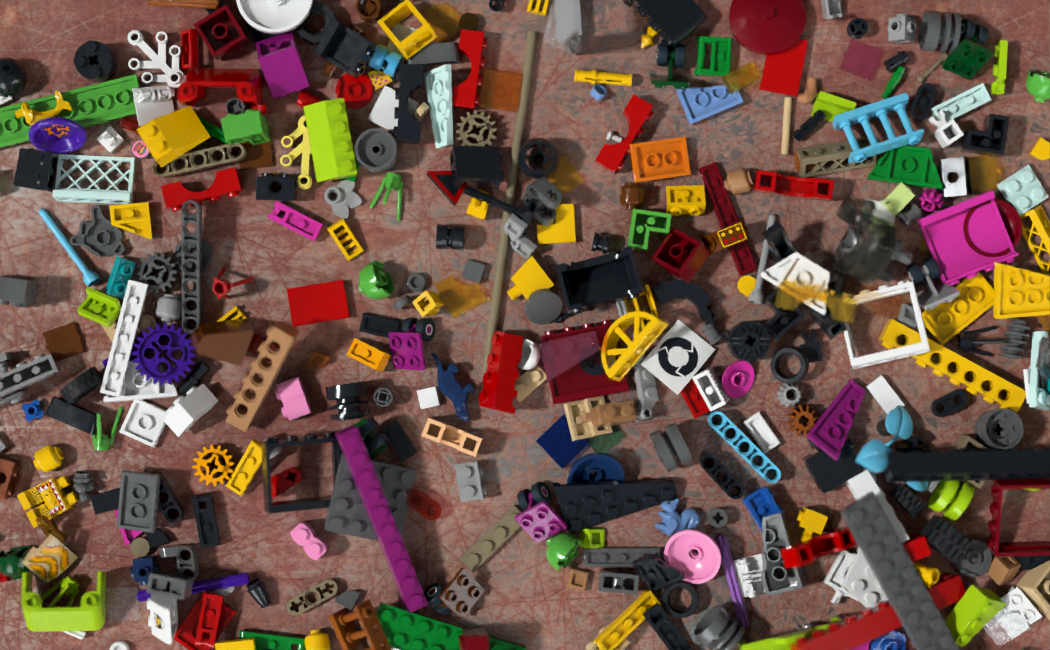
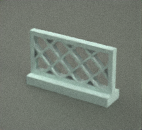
(92, 195)

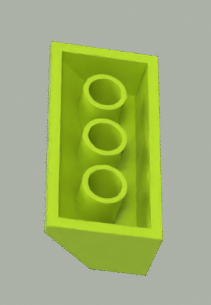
(330, 140)

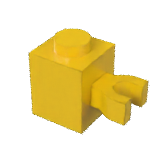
(478, 208)
(811, 522)

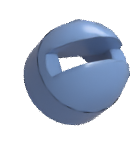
(598, 92)

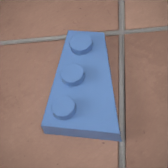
(706, 101)

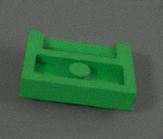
(719, 56)

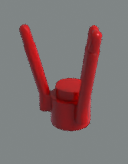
(223, 286)

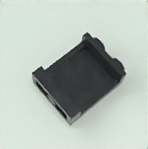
(345, 49)
(476, 165)
(831, 473)

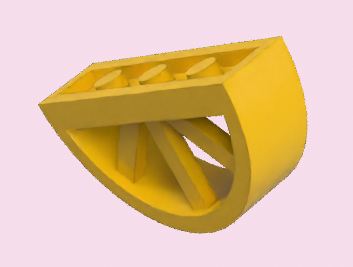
(642, 341)

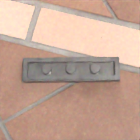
(617, 556)

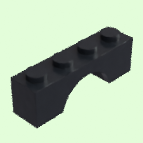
(410, 80)

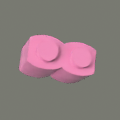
(293, 399)
(305, 536)

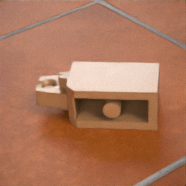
(610, 414)

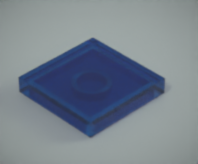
(558, 442)

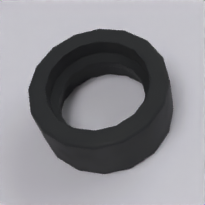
(775, 365)
(683, 613)

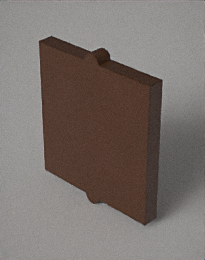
(257, 155)
(64, 342)

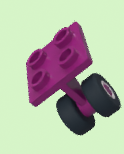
(408, 346)
(538, 517)

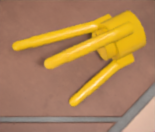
(927, 573)

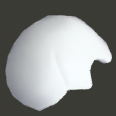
(530, 355)

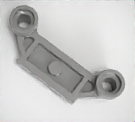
(646, 391)

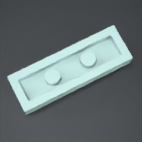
(962, 103)

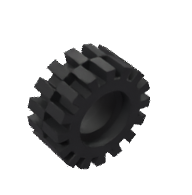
(907, 500)

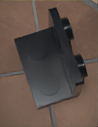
(36, 169)

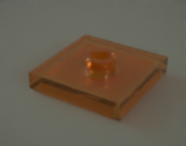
(500, 90)

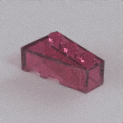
(568, 352)

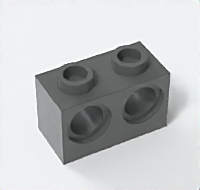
(170, 584)

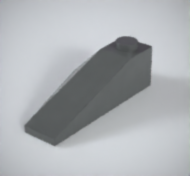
(774, 574)

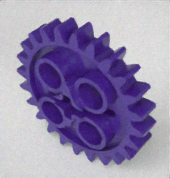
(151, 366)

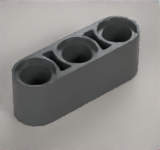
(436, 55)

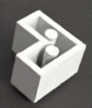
(189, 409)

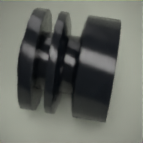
(738, 335)
(348, 400)

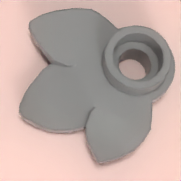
(345, 199)

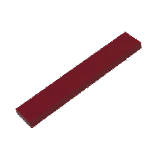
(726, 215)

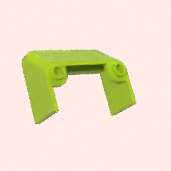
(84, 618)

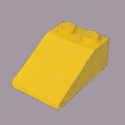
(173, 134)

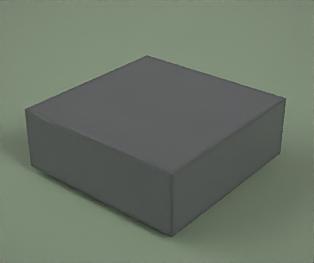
(473, 271)

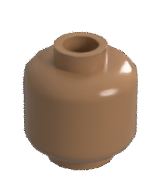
(739, 181)

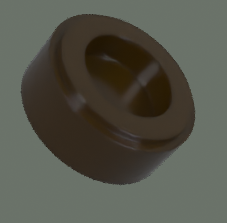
(468, 22)

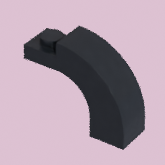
(680, 289)

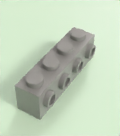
(27, 374)

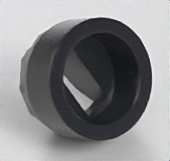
(496, 8)

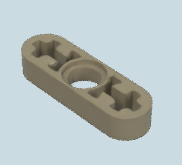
(302, 608)

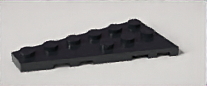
(603, 501)

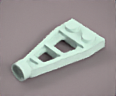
(1038, 397)

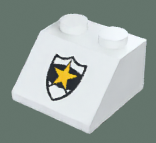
(163, 617)

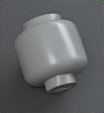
(169, 308)

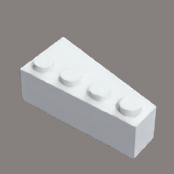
(863, 484)

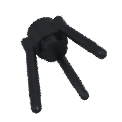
(967, 341)

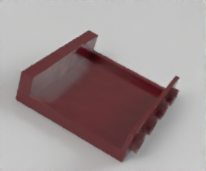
(576, 383)

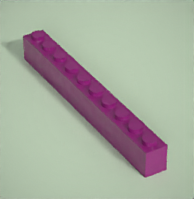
(381, 518)

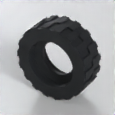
(323, 10)
(82, 385)

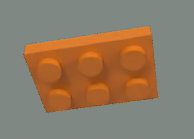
(660, 159)

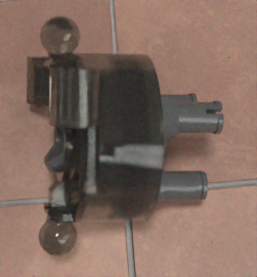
(866, 244)

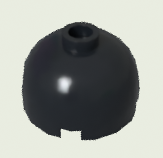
(12, 77)

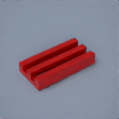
(189, 49)

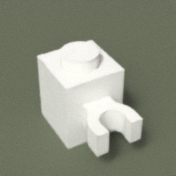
(947, 131)

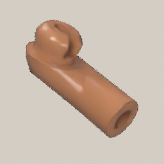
(810, 93)

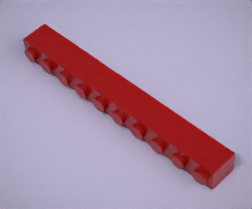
(876, 620)

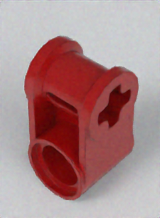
(281, 482)

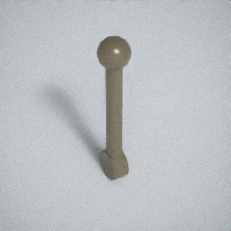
(943, 57)

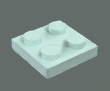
(1022, 190)

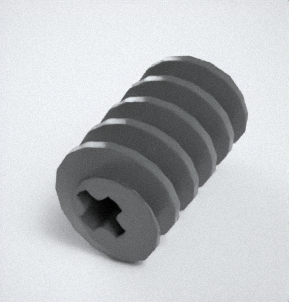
(1014, 340)

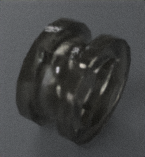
(879, 427)

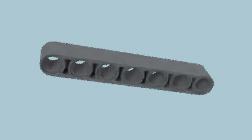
(196, 257)

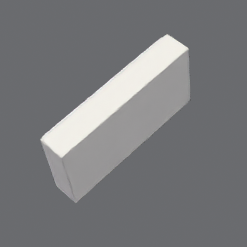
(884, 394)
(761, 432)

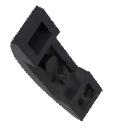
(665, 628)

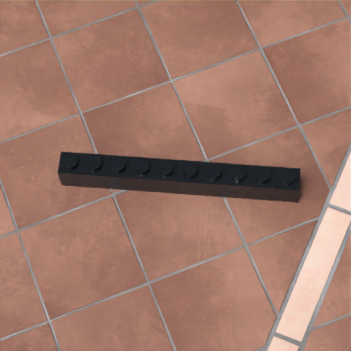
(968, 465)

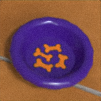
(57, 135)

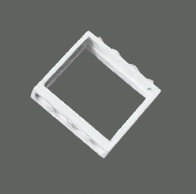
(893, 354)

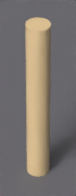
(786, 126)

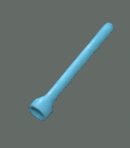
(89, 276)

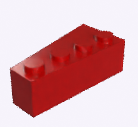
(502, 372)

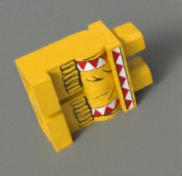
(52, 494)

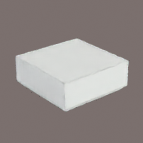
(428, 397)

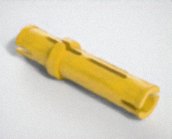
(602, 77)

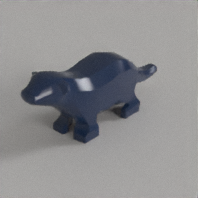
(452, 388)

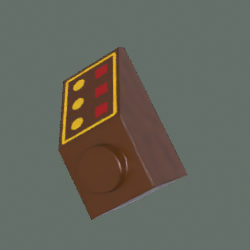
(726, 237)

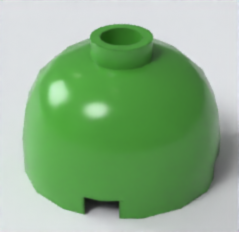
(1038, 85)
(374, 281)
(562, 550)

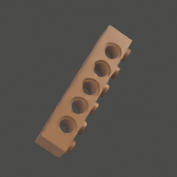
(236, 413)

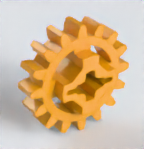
(216, 456)

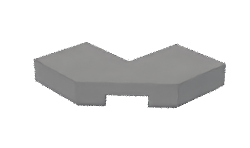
(515, 227)

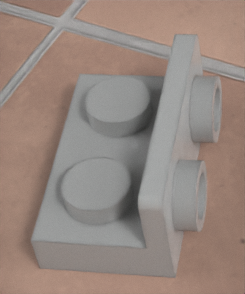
(469, 481)

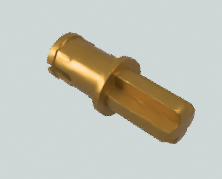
(50, 528)

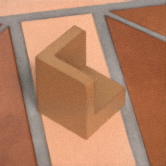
(1003, 569)

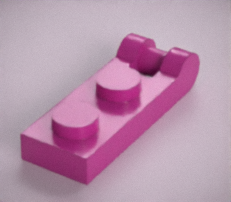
(296, 221)

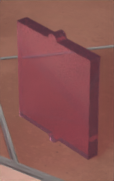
(861, 60)

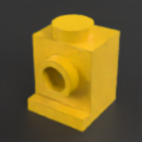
(428, 303)

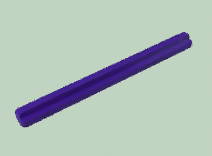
(208, 585)

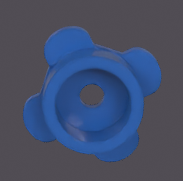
(37, 410)

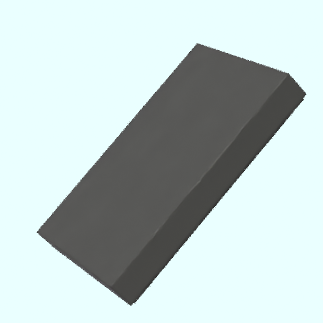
(138, 501)

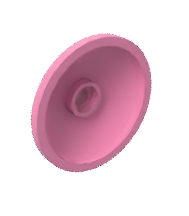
(696, 566)

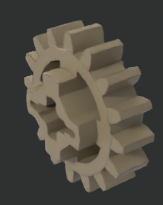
(472, 123)

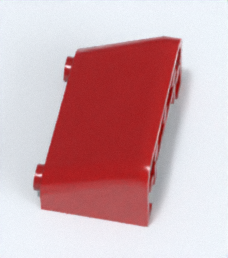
(246, 81)

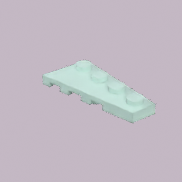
(439, 97)

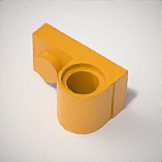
(368, 355)

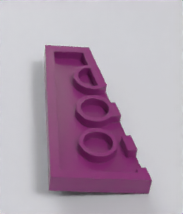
(834, 424)

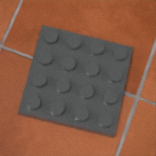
(347, 510)

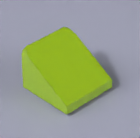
(593, 537)

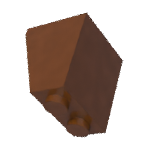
(223, 340)

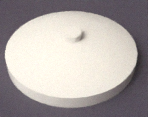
(274, 15)

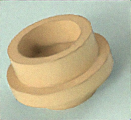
(146, 321)

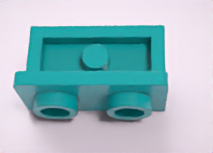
(119, 277)

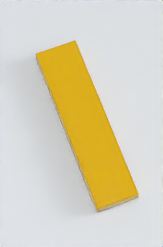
(626, 622)

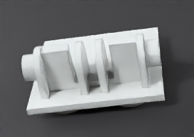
(153, 102)
(749, 575)
(1017, 600)

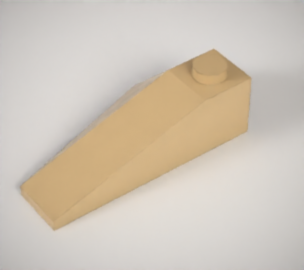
(1036, 587)

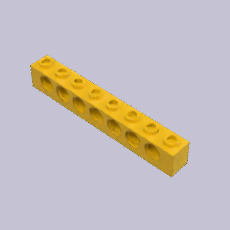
(1014, 395)

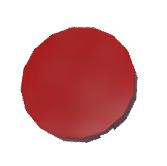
(355, 91)

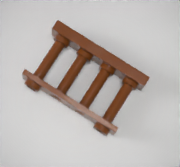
(347, 634)

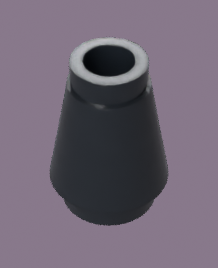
(259, 592)

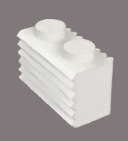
(710, 388)

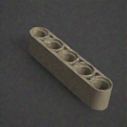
(209, 161)

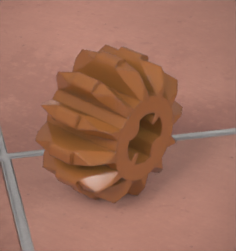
(797, 415)

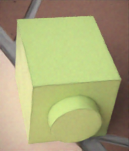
(898, 198)

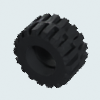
(946, 539)

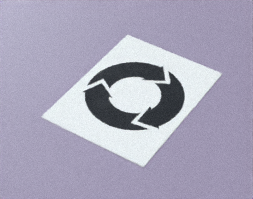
(678, 357)

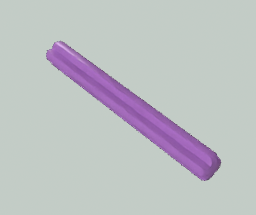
(733, 580)

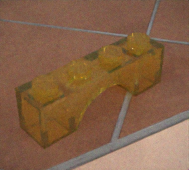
(841, 308)

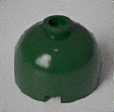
(11, 561)

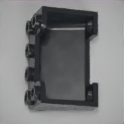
(672, 18)

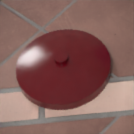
(767, 25)

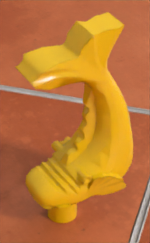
(33, 116)

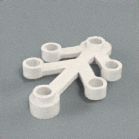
(158, 61)

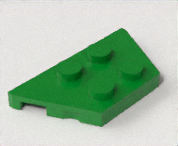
(907, 165)

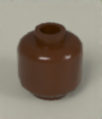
(631, 195)

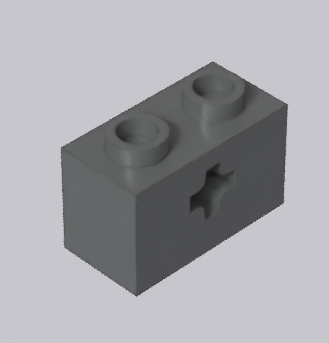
(618, 581)

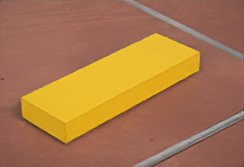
(246, 468)

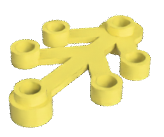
(304, 148)

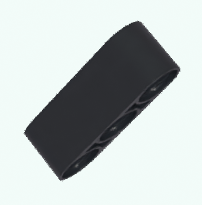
(73, 415)
(728, 482)
(173, 501)

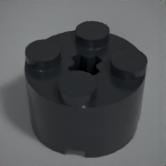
(85, 58)

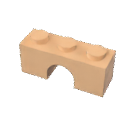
(452, 436)

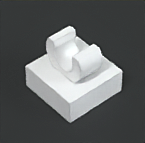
(110, 139)

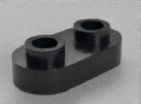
(921, 102)
(948, 403)

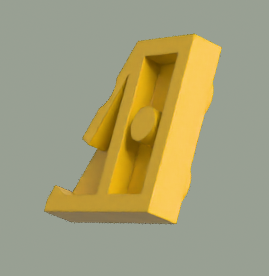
(132, 218)

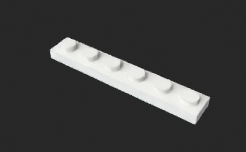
(124, 338)

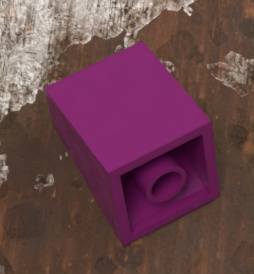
(282, 64)

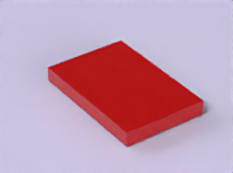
(784, 70)
(318, 303)
(188, 629)

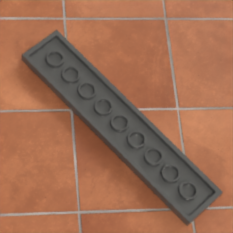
(897, 575)

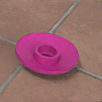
(738, 379)

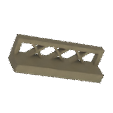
(831, 152)

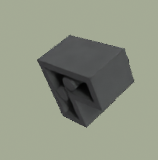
(17, 291)

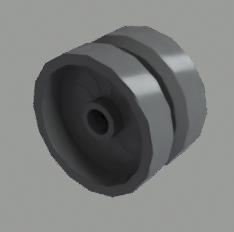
(380, 161)
(668, 448)

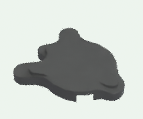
(99, 235)

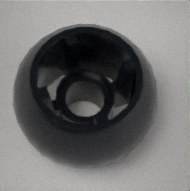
(553, 159)

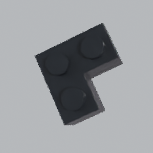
(990, 140)
(782, 319)

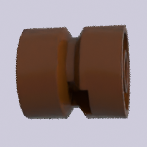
(369, 10)

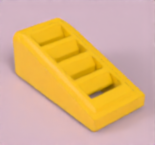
(352, 254)

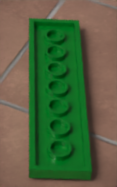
(419, 632)

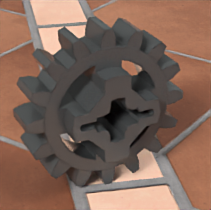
(151, 262)

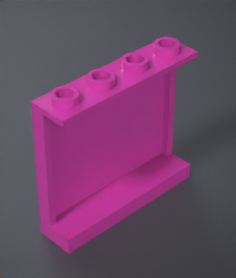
(948, 245)

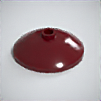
(1010, 219)

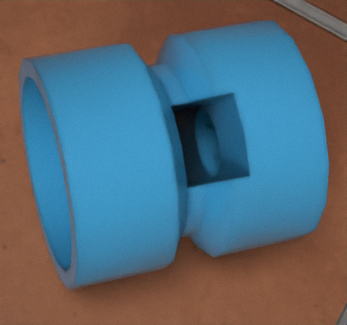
(386, 60)

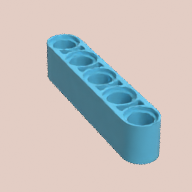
(752, 450)

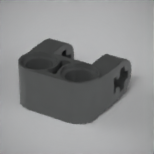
(543, 191)
(182, 562)

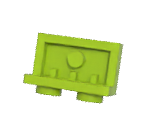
(100, 307)

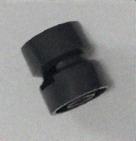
(450, 237)

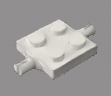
(837, 574)

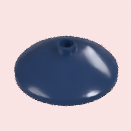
(605, 465)

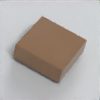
(577, 579)

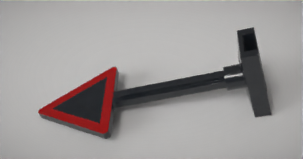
(443, 181)

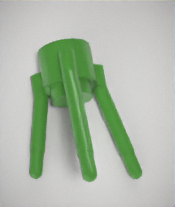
(391, 182)
(101, 441)

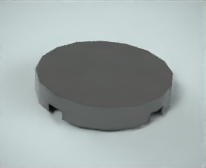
(207, 255)
(543, 306)
(976, 560)

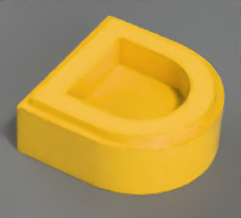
(1041, 150)
(746, 285)

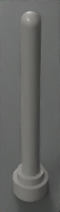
(756, 296)

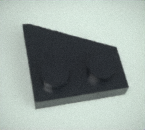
(657, 572)

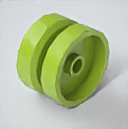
(951, 498)

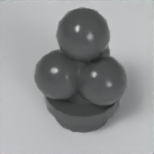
(83, 484)

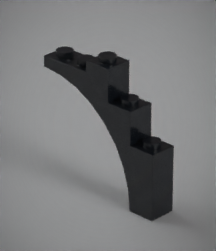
(780, 249)

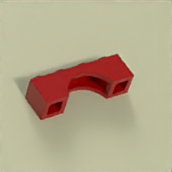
(465, 94)
(636, 113)
(226, 183)
(791, 186)
(818, 546)

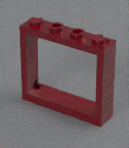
(1013, 548)

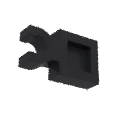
(811, 348)

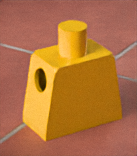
(528, 280)

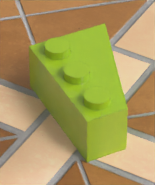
(973, 613)

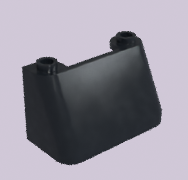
(599, 280)

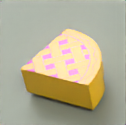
(379, 79)

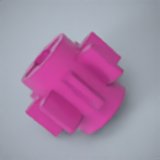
(931, 200)

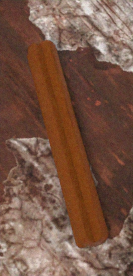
(209, 4)

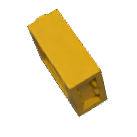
(422, 35)

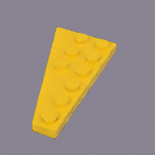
(1020, 292)

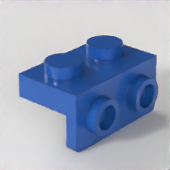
(761, 504)

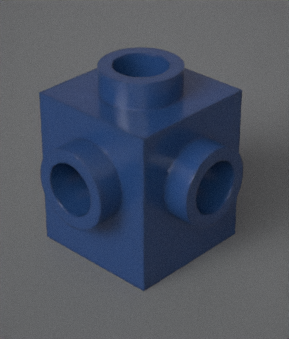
(141, 564)

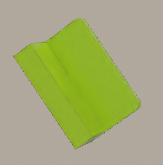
(831, 105)

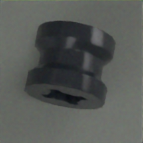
(859, 25)
(600, 243)

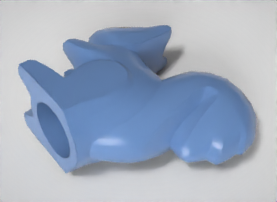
(675, 522)

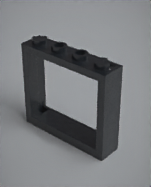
(292, 440)

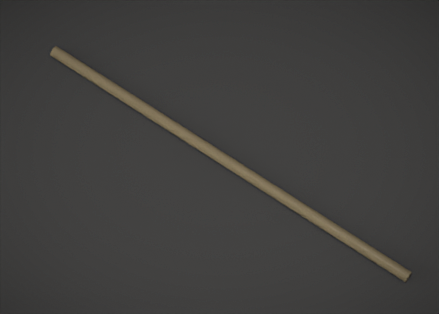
(510, 192)

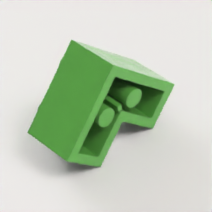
(246, 127)
(643, 223)

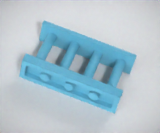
(880, 110)

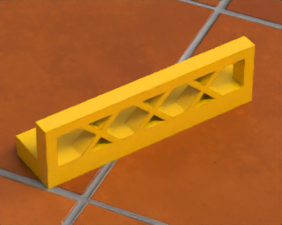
(1042, 226)

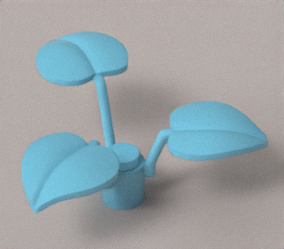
(875, 452)

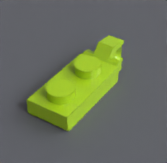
(1000, 67)

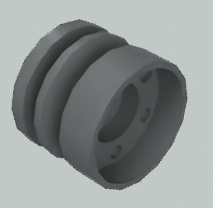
(938, 31)
(1009, 427)
(719, 630)

